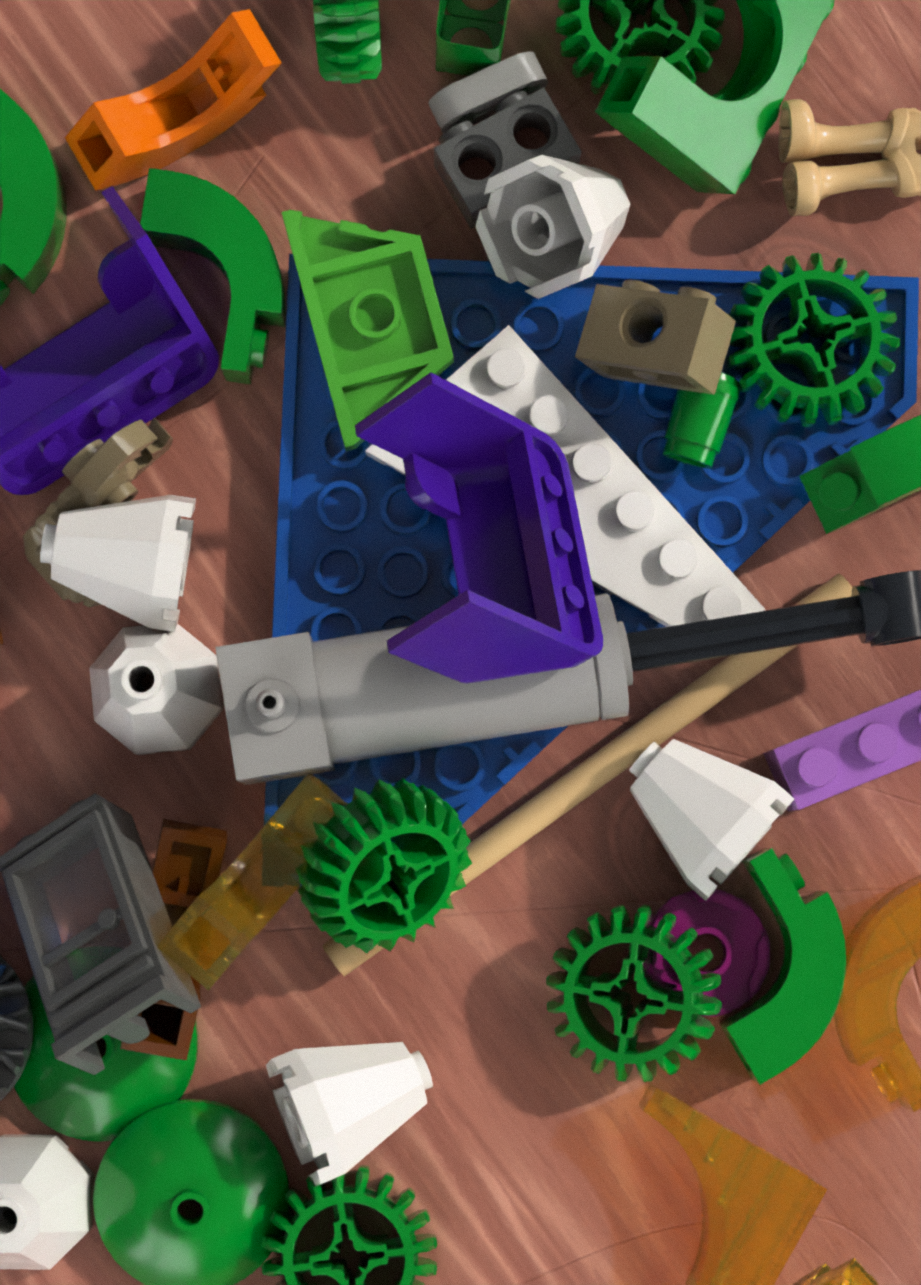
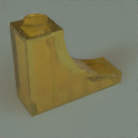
(748, 1197)

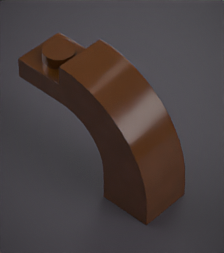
(183, 867)

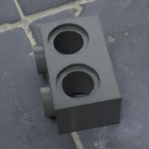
(495, 143)

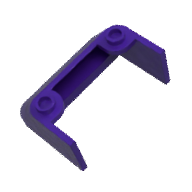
(104, 370)
(511, 534)

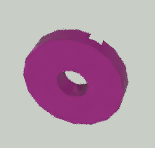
(740, 933)

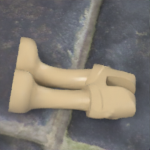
(803, 139)

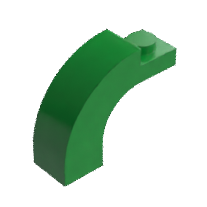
(32, 201)
(208, 221)
(867, 476)
(810, 980)

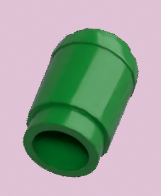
(700, 423)

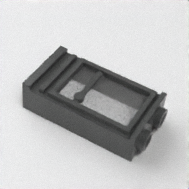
(93, 929)

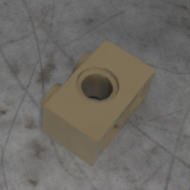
(682, 356)

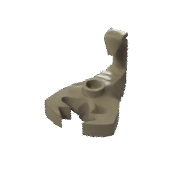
(99, 477)

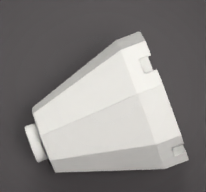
(550, 222)
(125, 556)
(175, 708)
(704, 810)
(346, 1100)
(42, 1200)

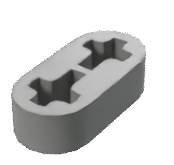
(479, 93)

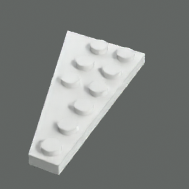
(629, 529)

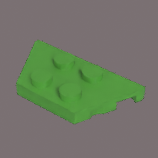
(368, 312)

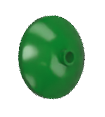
(103, 1103)
(197, 1154)

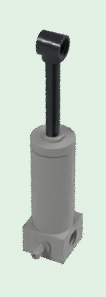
(346, 699)

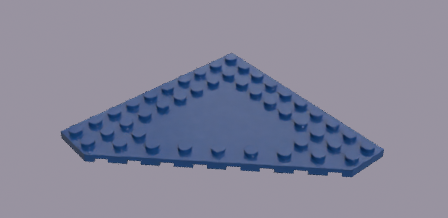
(371, 560)

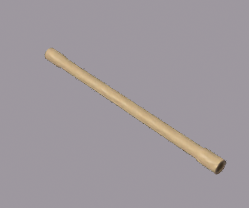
(607, 763)

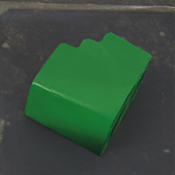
(464, 58)

